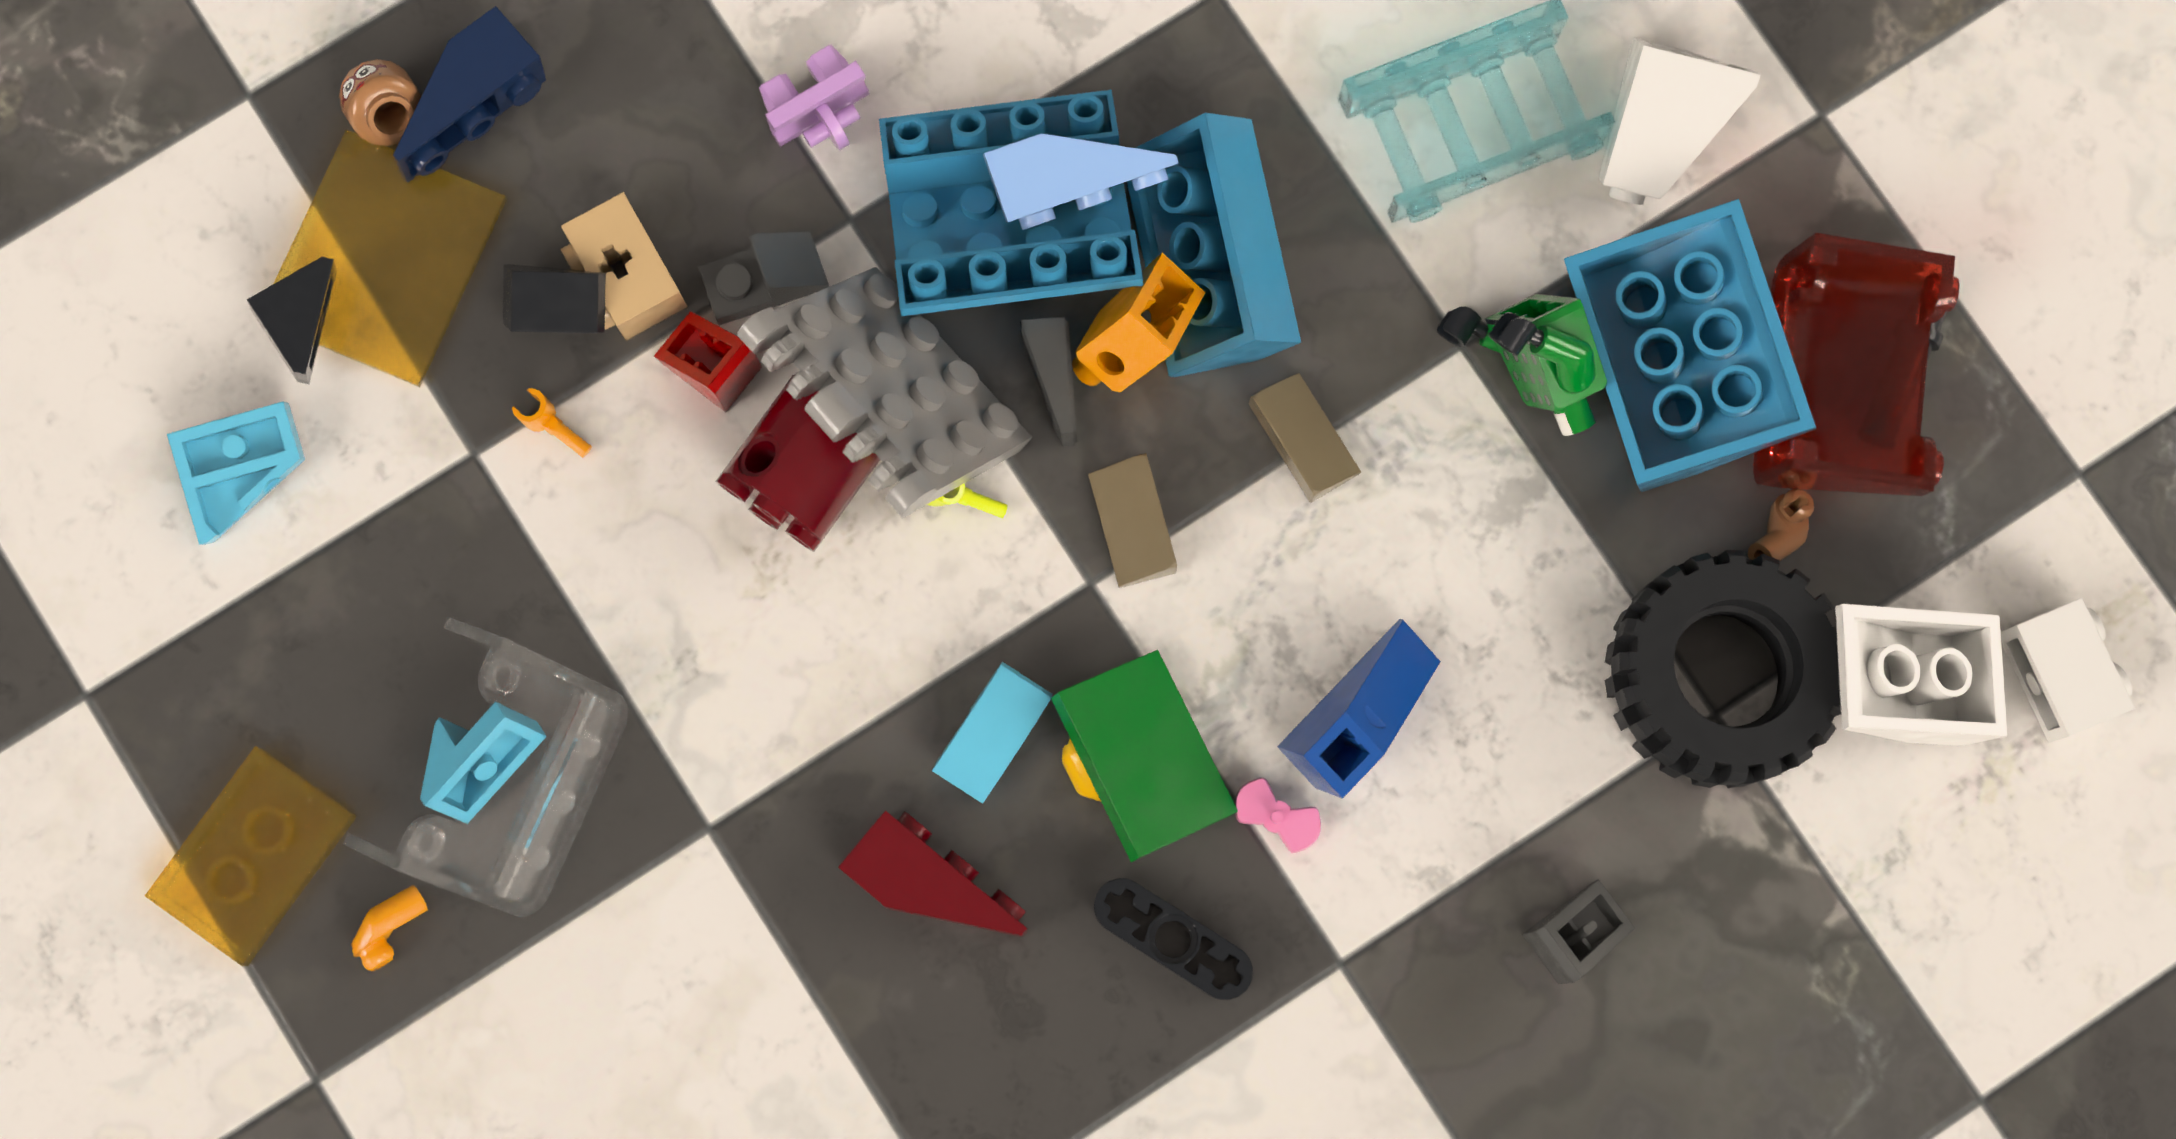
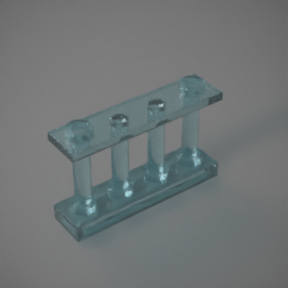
(1482, 55)

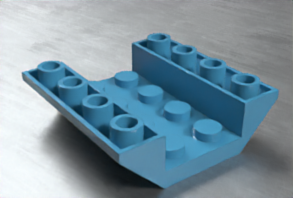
(950, 224)

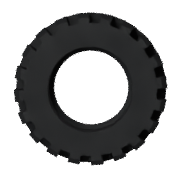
(1781, 614)

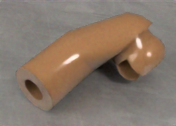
(1786, 526)

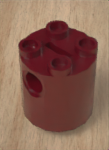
(795, 472)

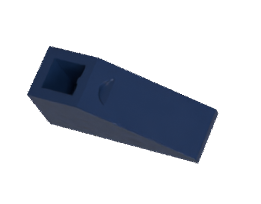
(473, 83)

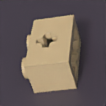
(615, 234)

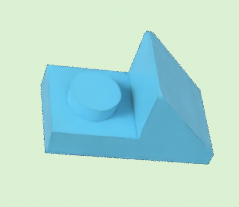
(474, 763)

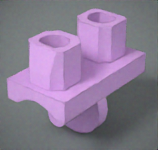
(821, 109)

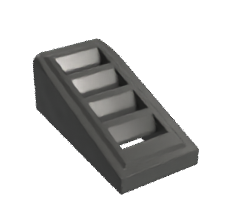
(1050, 357)

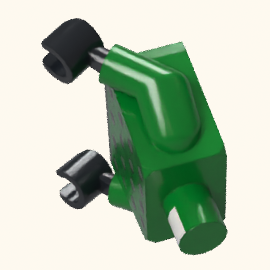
(1545, 351)

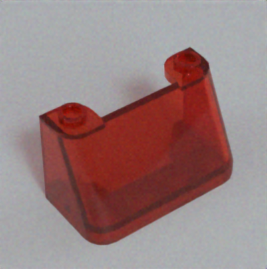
(1860, 346)

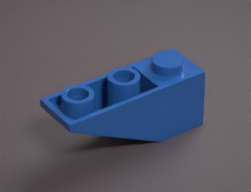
(1361, 713)

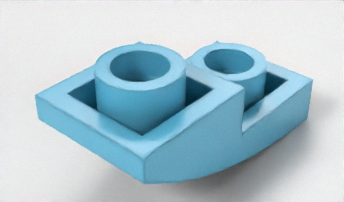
(992, 732)

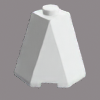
(1667, 116)

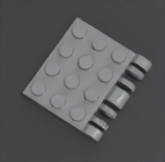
(889, 385)

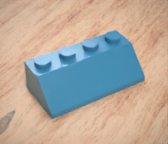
(1223, 235)

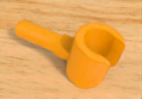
(546, 420)

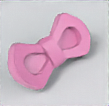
(1296, 826)

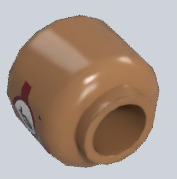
(379, 101)

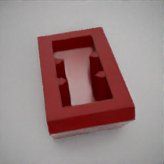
(709, 360)

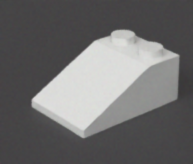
(1920, 674)

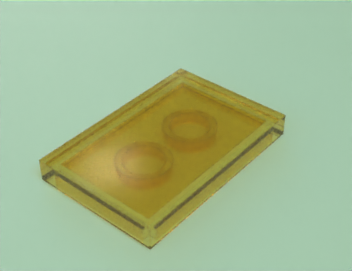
(250, 856)

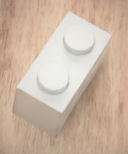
(2067, 670)

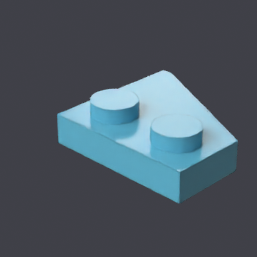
(234, 464)

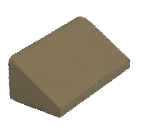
(1303, 436)
(1133, 521)

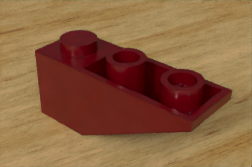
(914, 879)

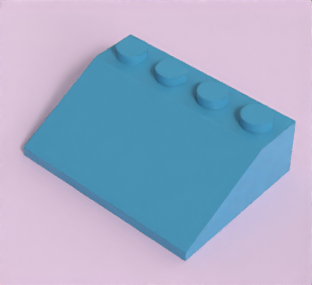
(1690, 345)

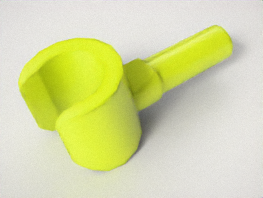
(967, 497)

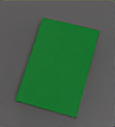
(1144, 755)

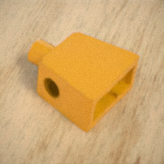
(1125, 345)

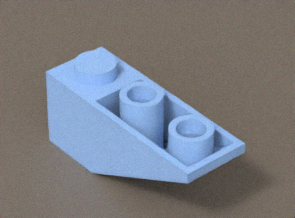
(1057, 169)

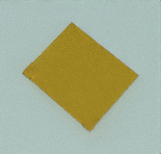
(396, 252)

